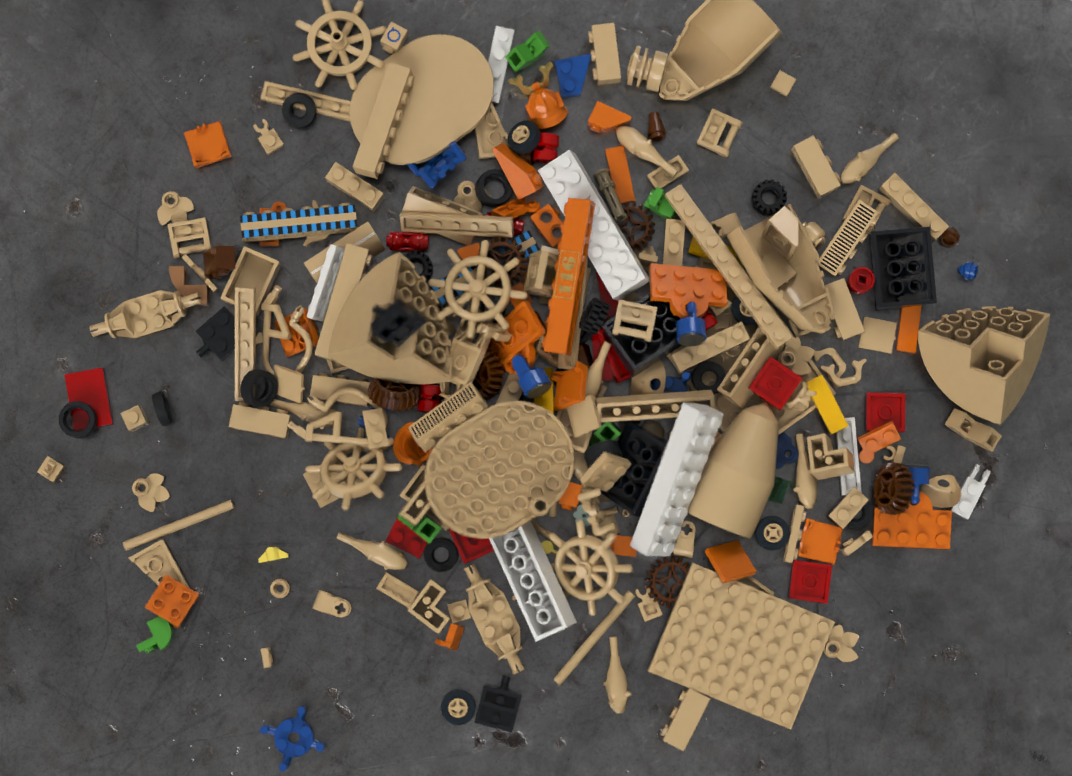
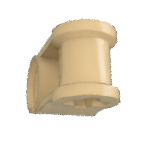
(726, 225)
(685, 543)
(329, 603)

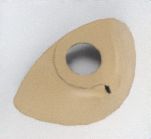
(655, 371)
(942, 496)

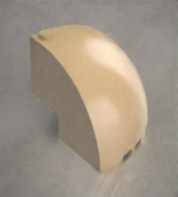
(421, 357)
(984, 357)

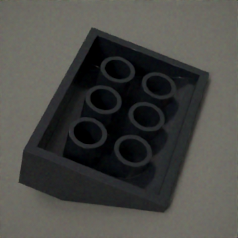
(903, 268)
(636, 352)
(645, 454)

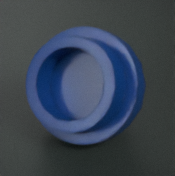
(969, 270)

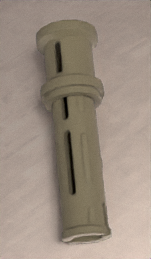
(608, 188)

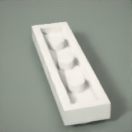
(498, 63)
(326, 283)
(847, 439)

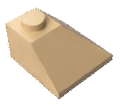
(782, 232)

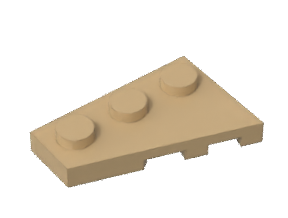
(490, 134)
(157, 562)

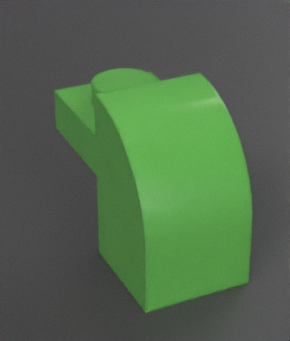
(528, 52)
(659, 205)
(608, 431)
(425, 528)
(162, 635)

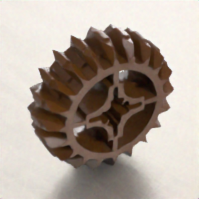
(638, 225)
(514, 251)
(489, 375)
(393, 395)
(893, 488)
(653, 579)

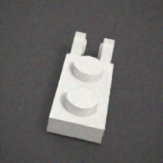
(970, 493)

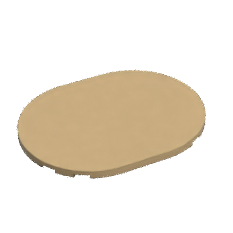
(443, 105)
(495, 465)

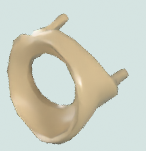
(800, 397)

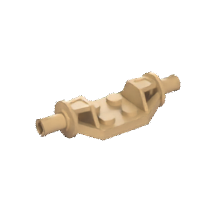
(146, 314)
(465, 360)
(494, 618)

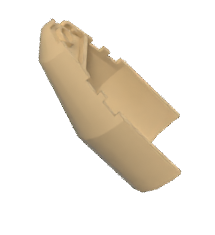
(715, 47)
(805, 296)
(739, 473)

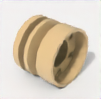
(646, 68)

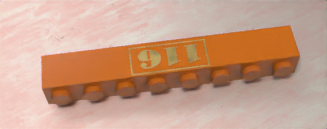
(569, 276)

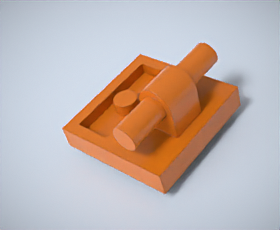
(296, 343)

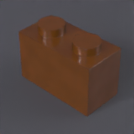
(219, 261)

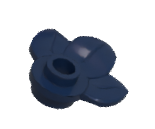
(783, 446)

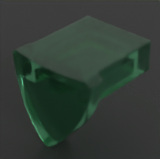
(779, 490)

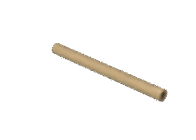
(178, 525)
(593, 638)

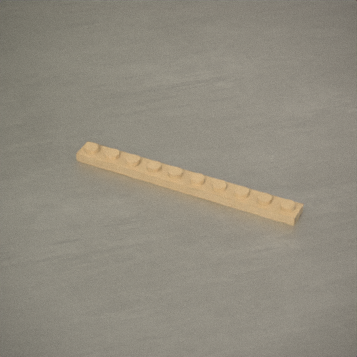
(728, 266)

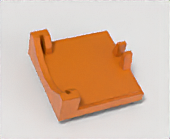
(207, 144)
(570, 386)
(820, 541)
(172, 601)

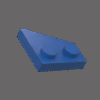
(571, 74)

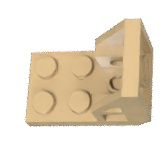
(541, 274)

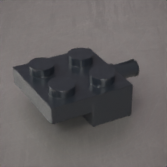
(396, 322)
(218, 334)
(498, 706)

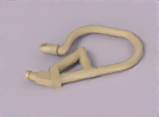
(268, 306)
(308, 434)

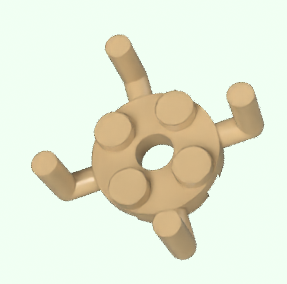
(590, 502)

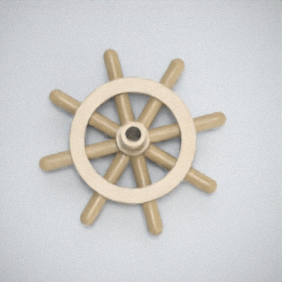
(339, 43)
(477, 289)
(353, 469)
(587, 567)

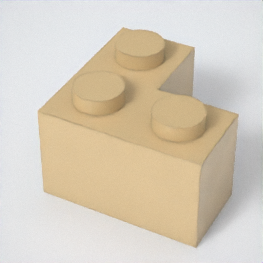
(828, 462)
(425, 607)

